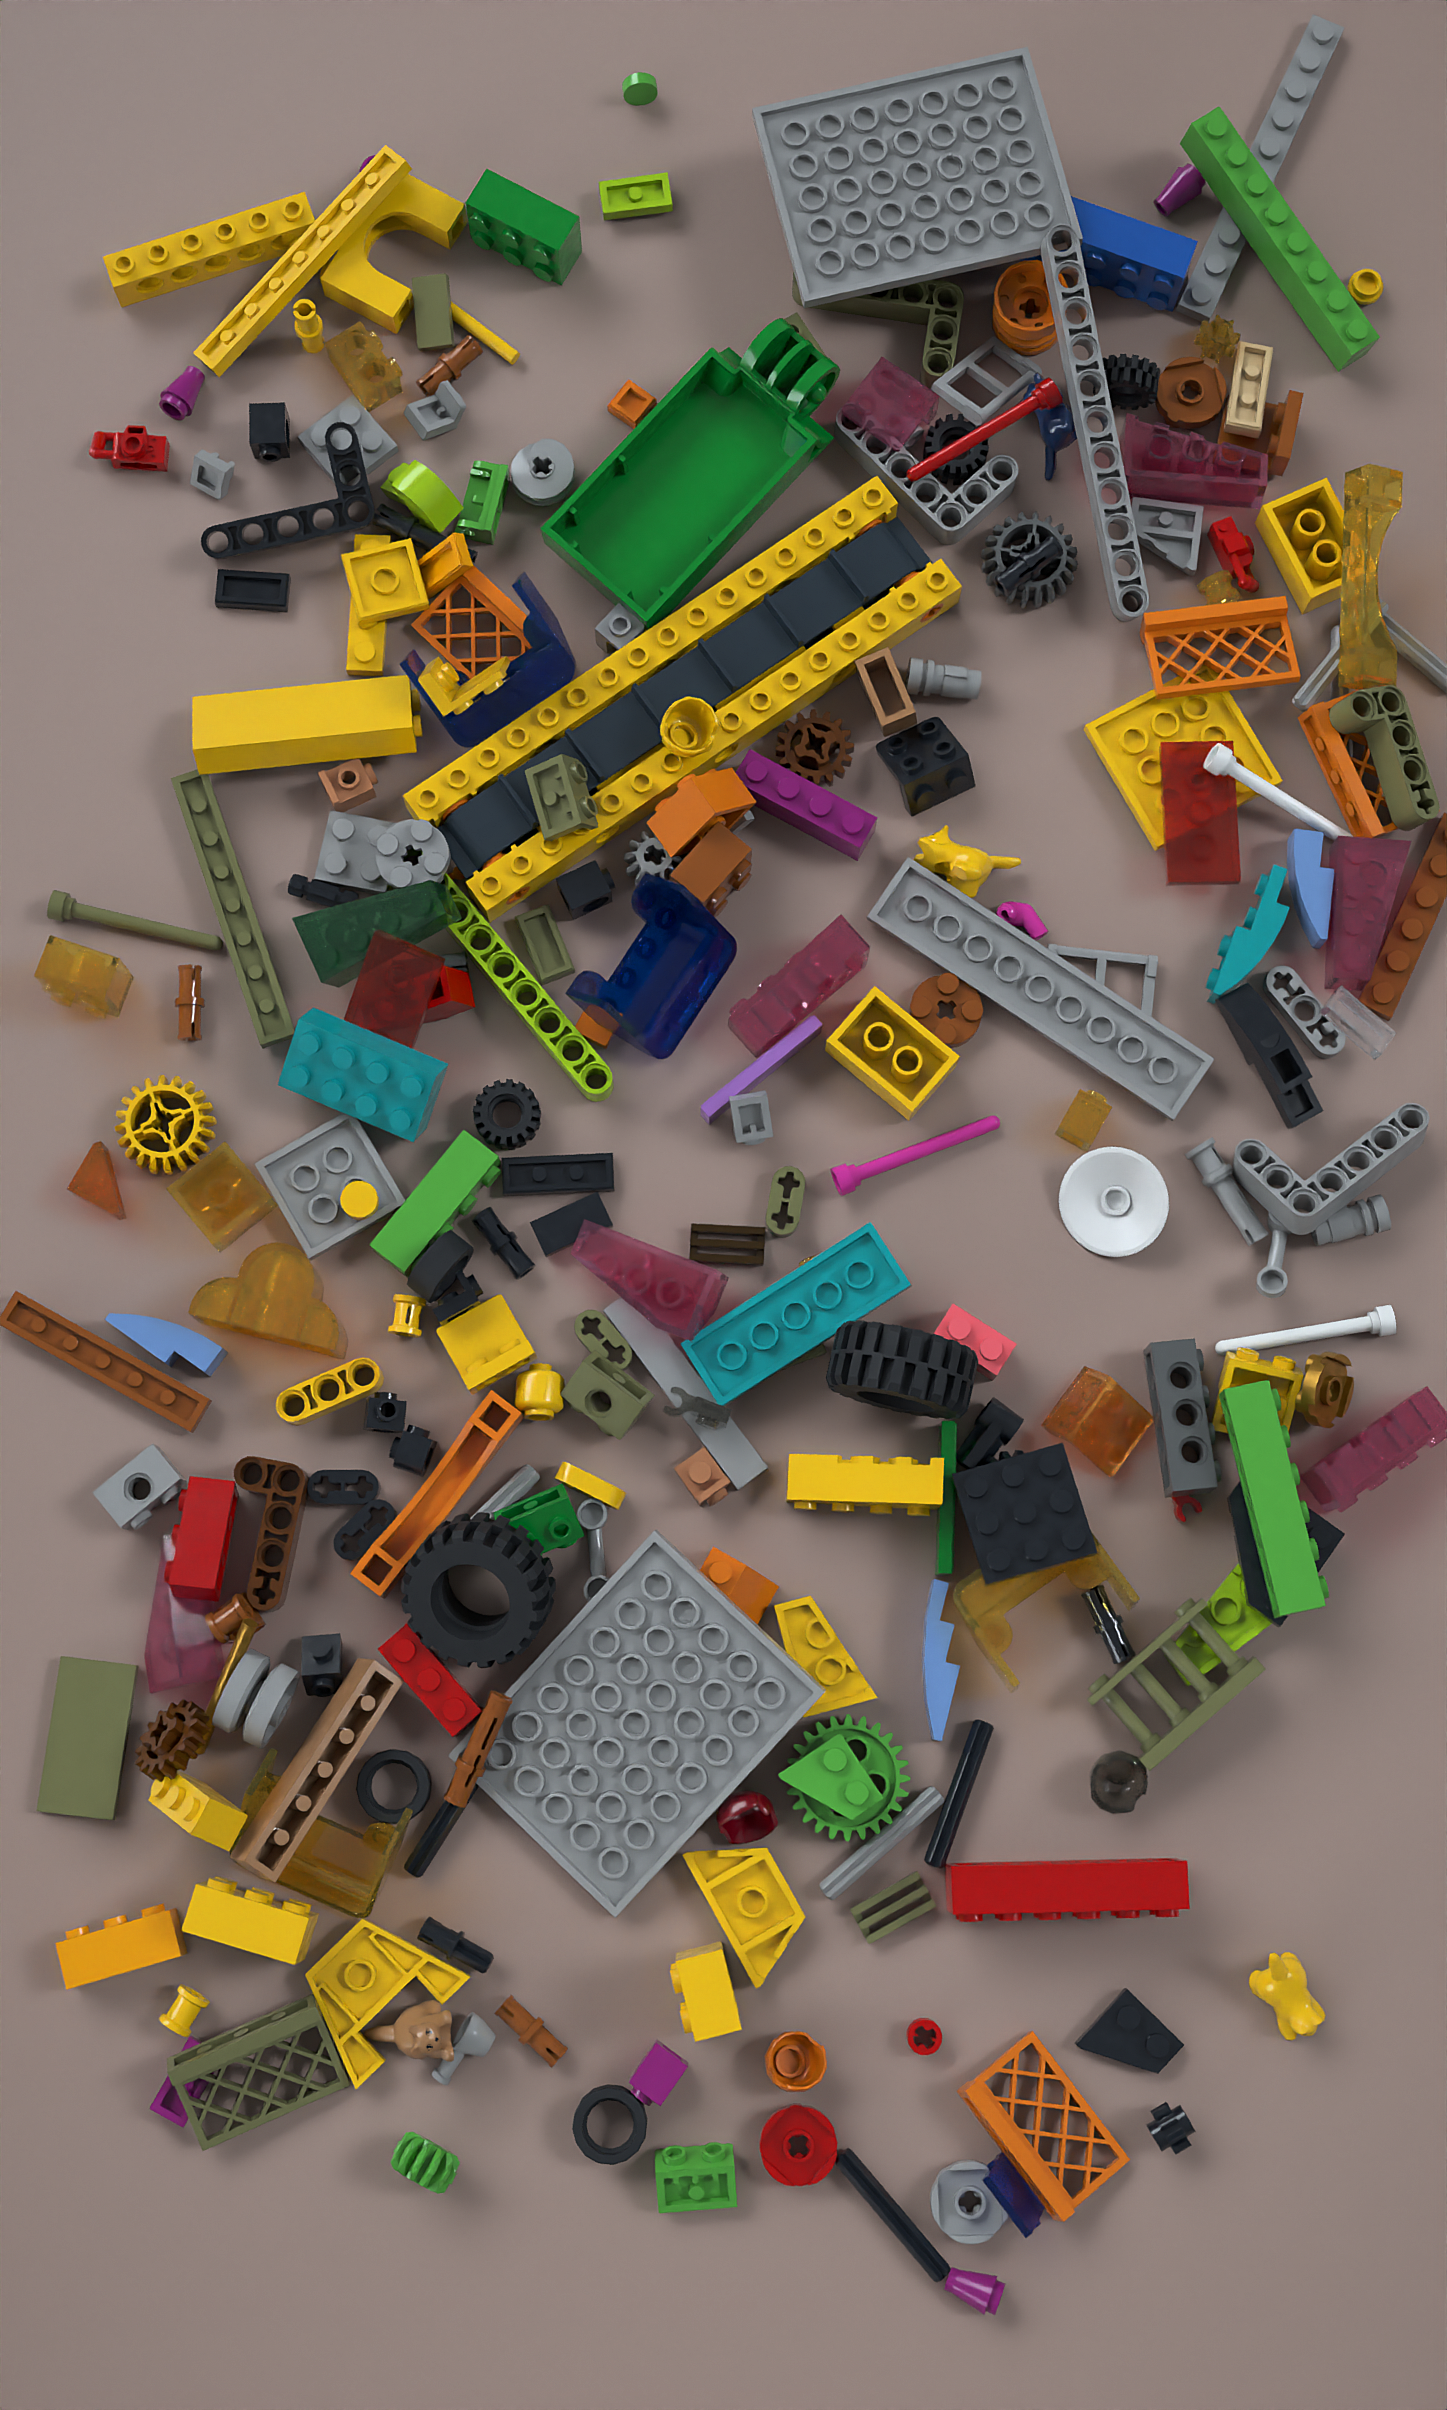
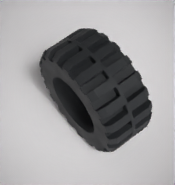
(902, 1369)
(451, 1625)

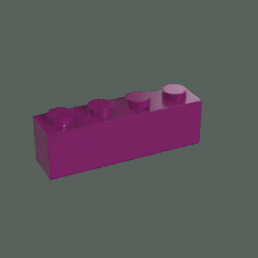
(807, 805)

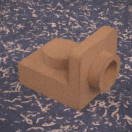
(703, 1478)

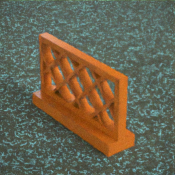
(494, 603)
(1220, 620)
(1341, 771)
(1016, 2146)

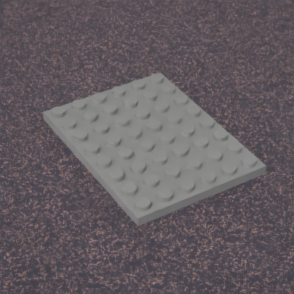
(914, 176)
(640, 1722)

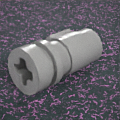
(942, 680)
(1354, 1220)

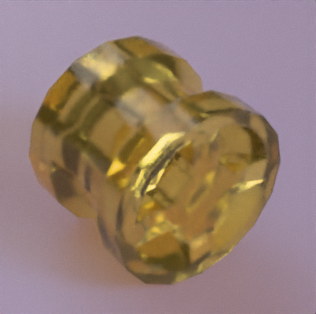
(1218, 588)

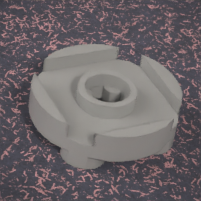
(405, 836)
(951, 2217)

